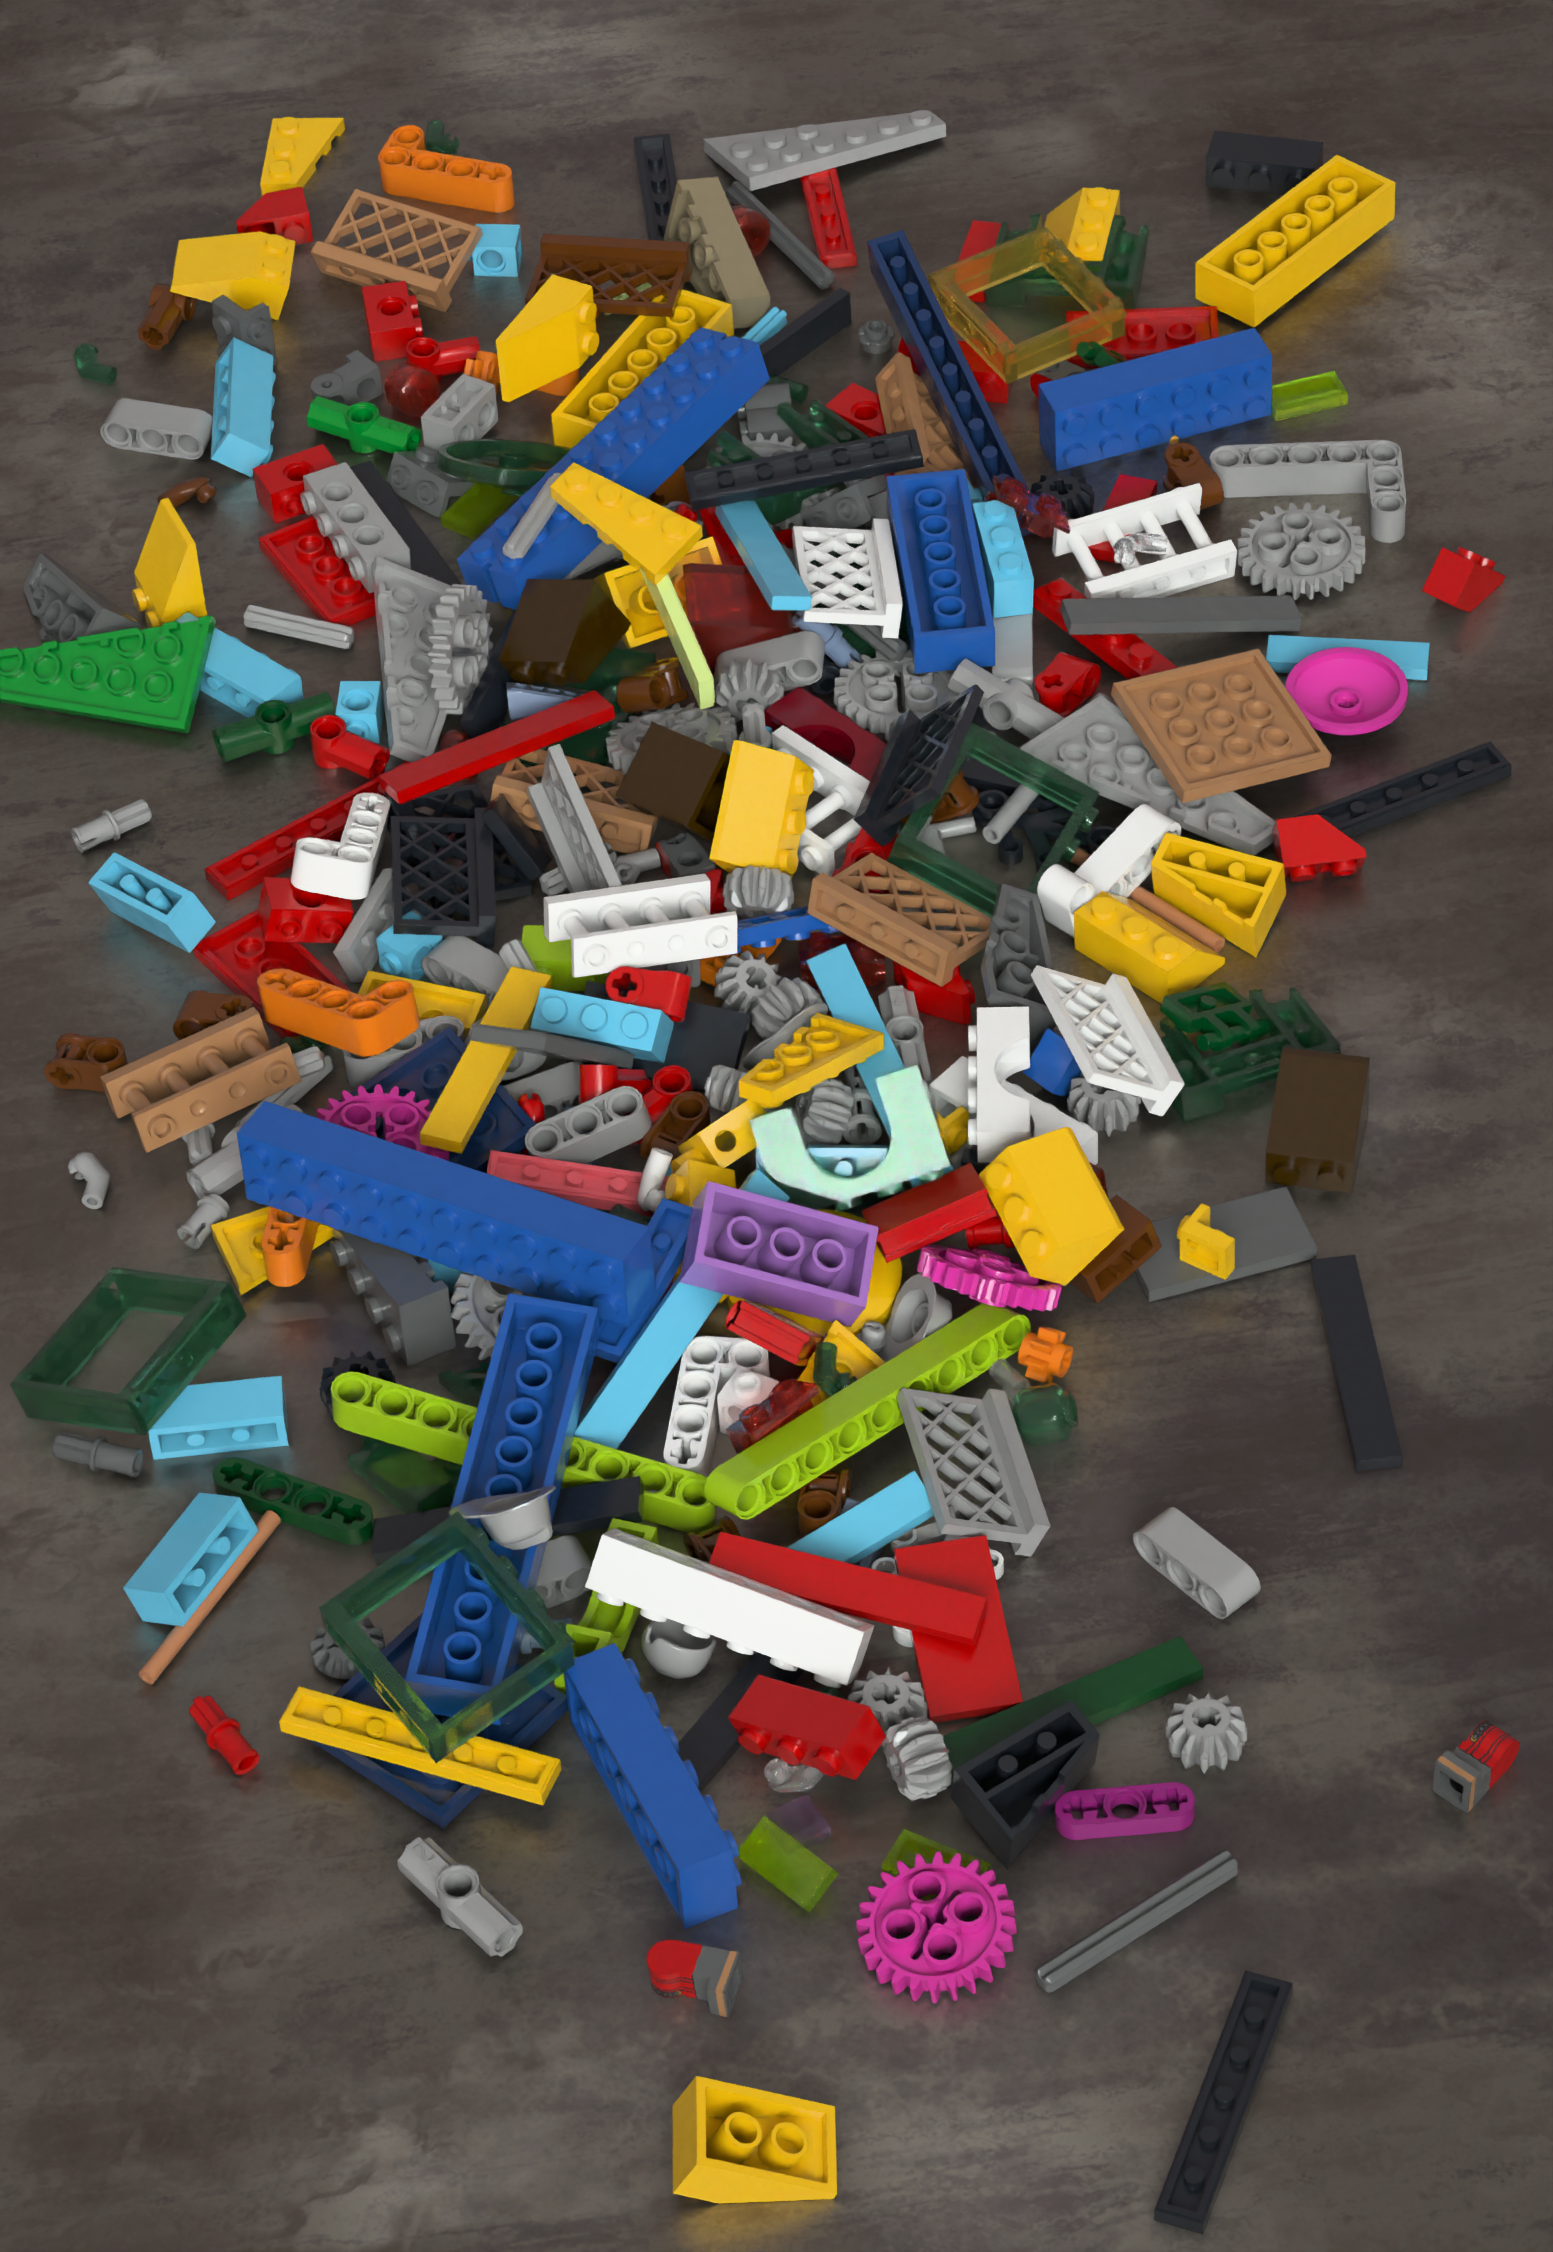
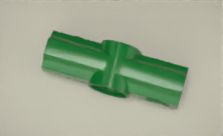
(362, 426)

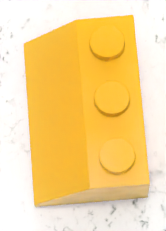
(1085, 221)
(631, 595)
(762, 809)
(1142, 946)
(1051, 1205)

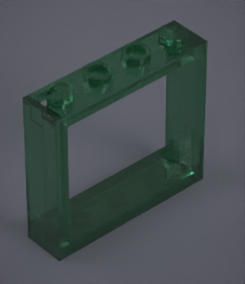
(963, 882)
(209, 1315)
(402, 1570)

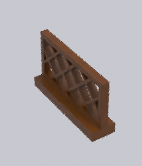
(614, 260)

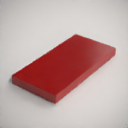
(1157, 330)
(317, 573)
(241, 955)
(956, 1676)

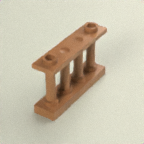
(191, 1061)

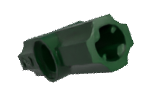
(272, 727)

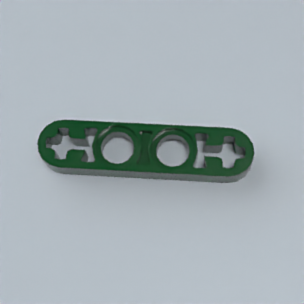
(297, 1495)

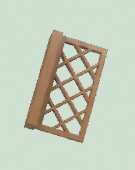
(368, 271)
(904, 407)
(617, 824)
(895, 932)

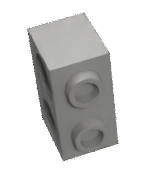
(461, 413)

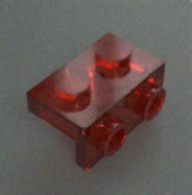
(785, 1404)

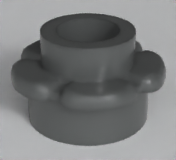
(876, 336)

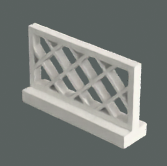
(877, 575)
(1111, 1035)

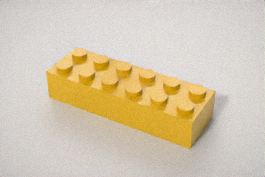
(1295, 240)
(633, 359)

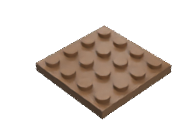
(1220, 725)

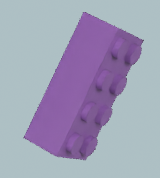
(779, 1254)

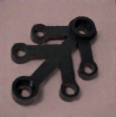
(1036, 827)

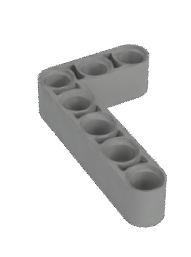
(1320, 469)

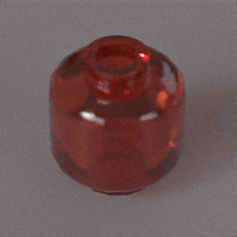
(754, 228)
(411, 389)

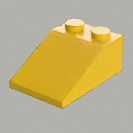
(241, 266)
(547, 337)
(168, 571)
(751, 2145)

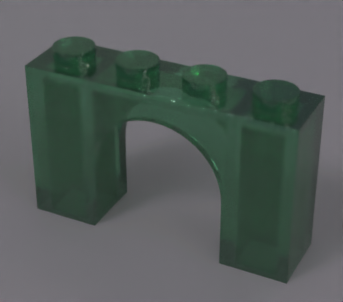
(914, 1149)

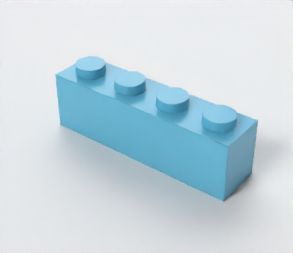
(243, 407)
(244, 676)

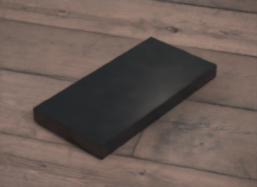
(702, 1041)

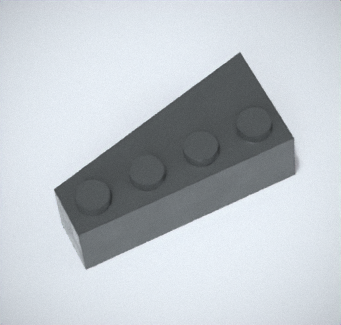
(398, 1295)

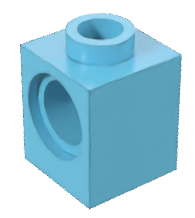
(498, 251)
(361, 708)
(402, 953)

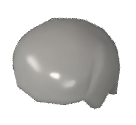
(674, 1650)

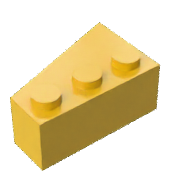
(1220, 888)

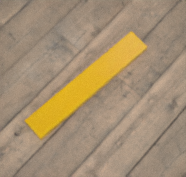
(482, 1064)
(384, 1737)

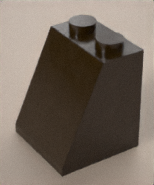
(561, 632)
(677, 781)
(1318, 1120)

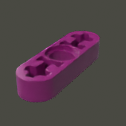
(1137, 1795)

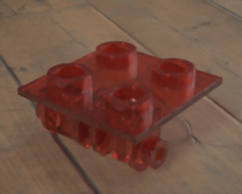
(1044, 510)
(862, 955)

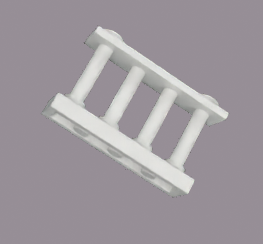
(1157, 579)
(842, 790)
(640, 925)

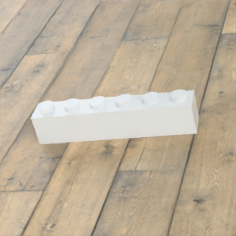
(729, 1607)

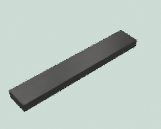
(1180, 615)

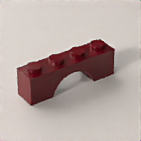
(827, 730)

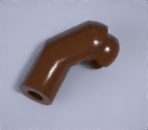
(185, 490)

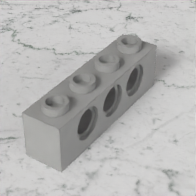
(352, 521)

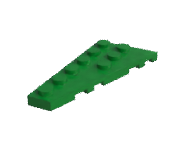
(114, 676)

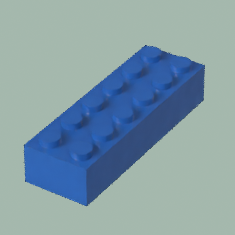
(1154, 399)
(940, 570)
(653, 1786)

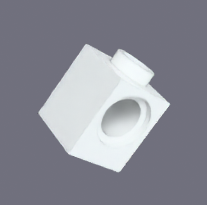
(741, 1391)

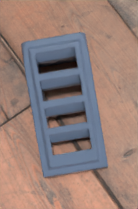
(531, 699)

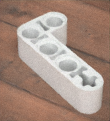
(346, 866)
(1114, 867)
(694, 1414)

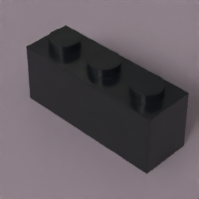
(1260, 162)

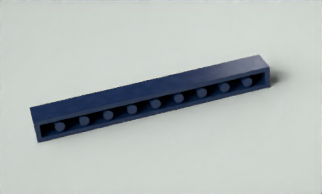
(941, 364)

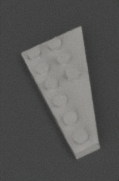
(795, 152)
(404, 622)
(1107, 755)

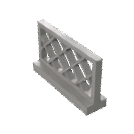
(570, 827)
(1002, 1465)

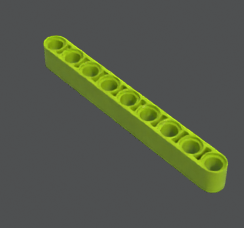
(863, 1411)
(588, 1460)

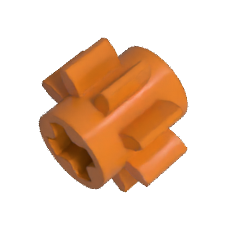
(484, 368)
(1045, 1354)

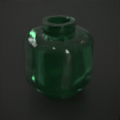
(1045, 1414)

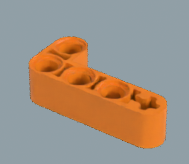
(440, 177)
(338, 1016)
(287, 1247)

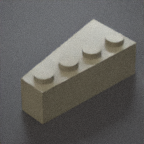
(718, 250)

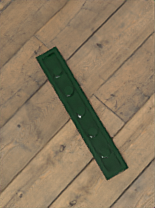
(1096, 1695)

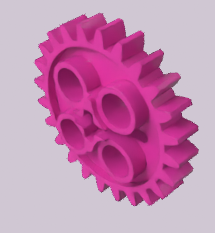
(400, 1115)
(987, 1278)
(973, 1943)

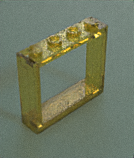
(1008, 260)

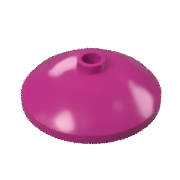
(1348, 690)

